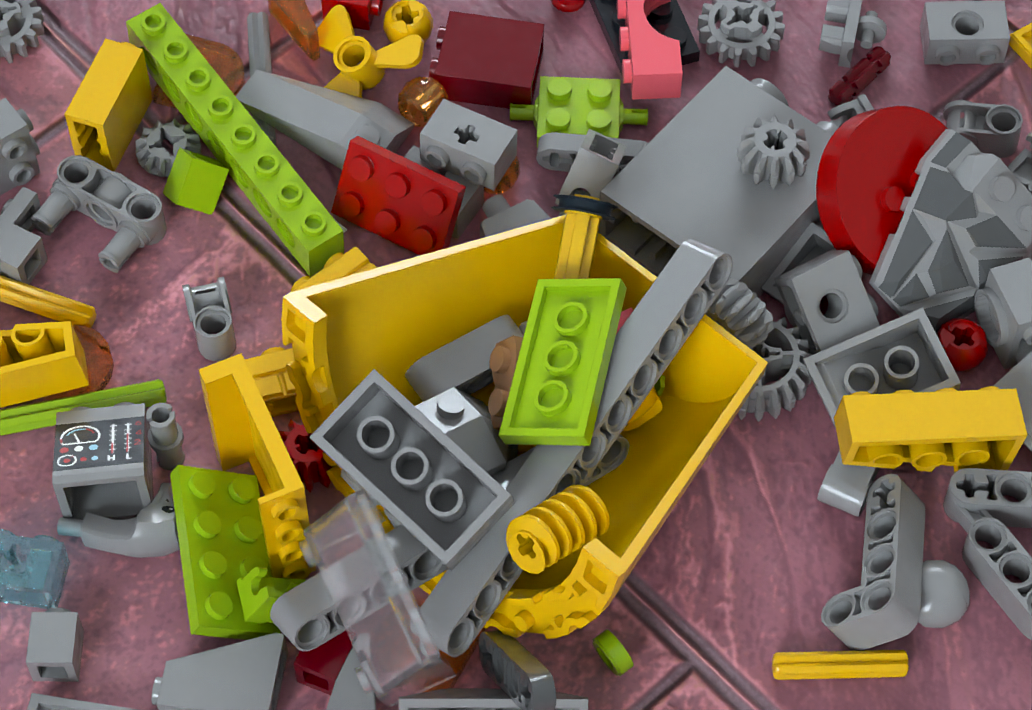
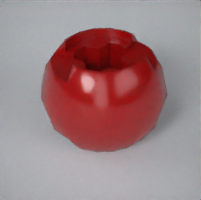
(974, 339)

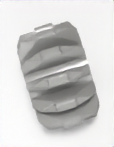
(773, 151)
(742, 314)

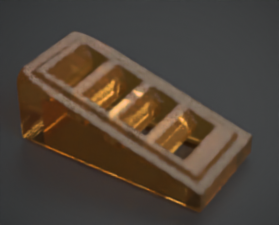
(298, 23)

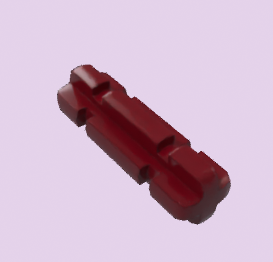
(859, 76)

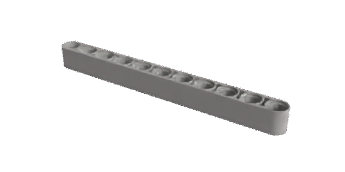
(639, 357)

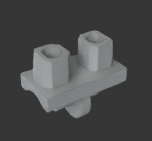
(841, 40)

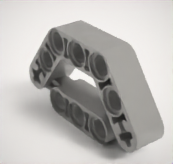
(988, 522)

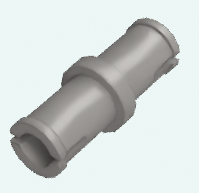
(165, 436)

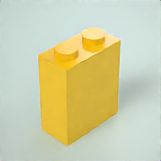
(109, 103)

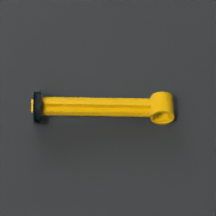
(578, 239)

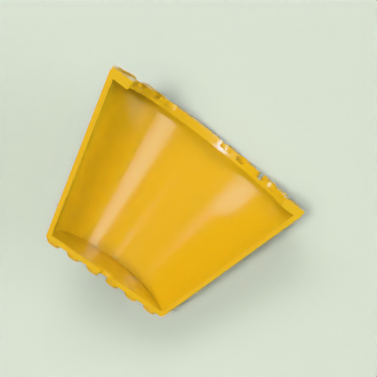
(422, 303)

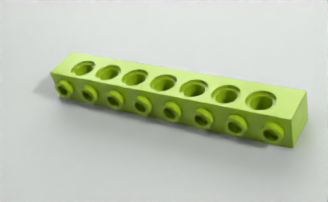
(236, 140)

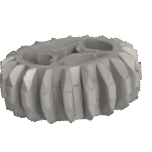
(785, 358)

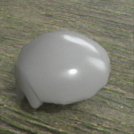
(943, 594)

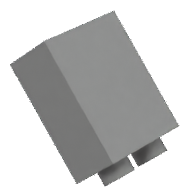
(695, 189)

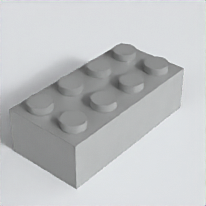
(412, 469)

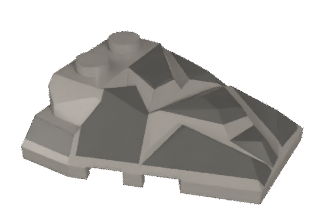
(954, 229)

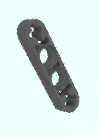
(517, 671)

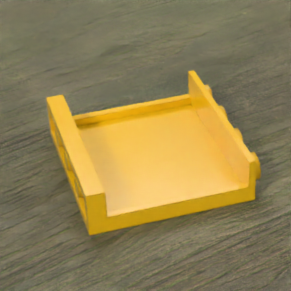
(247, 433)

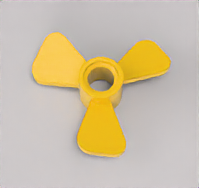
(338, 38)

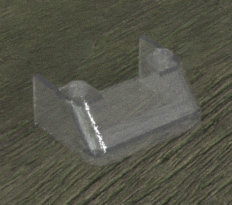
(374, 600)

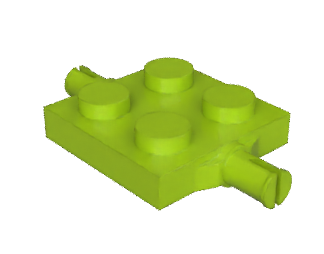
(578, 105)

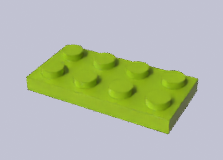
(563, 362)
(218, 545)

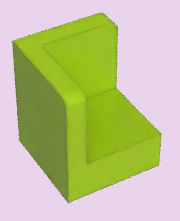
(195, 181)

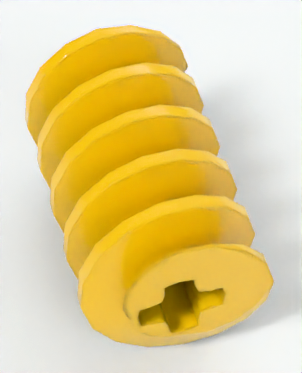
(556, 528)

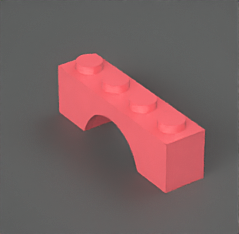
(653, 59)

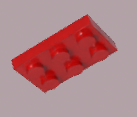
(397, 198)

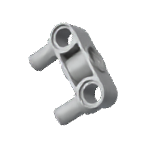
(110, 202)

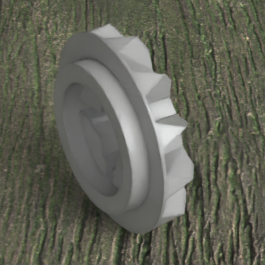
(153, 156)

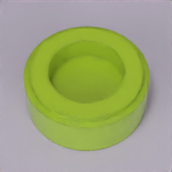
(612, 652)

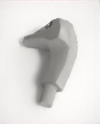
(147, 535)

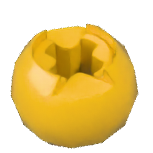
(407, 19)

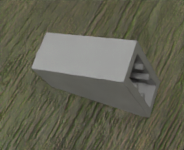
(225, 678)

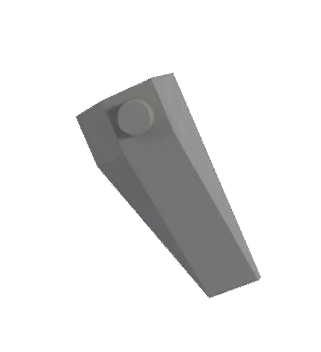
(321, 116)

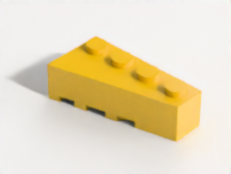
(40, 361)
(931, 428)

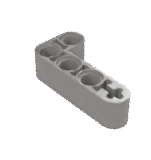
(891, 575)

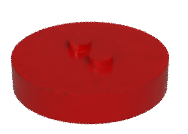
(868, 174)

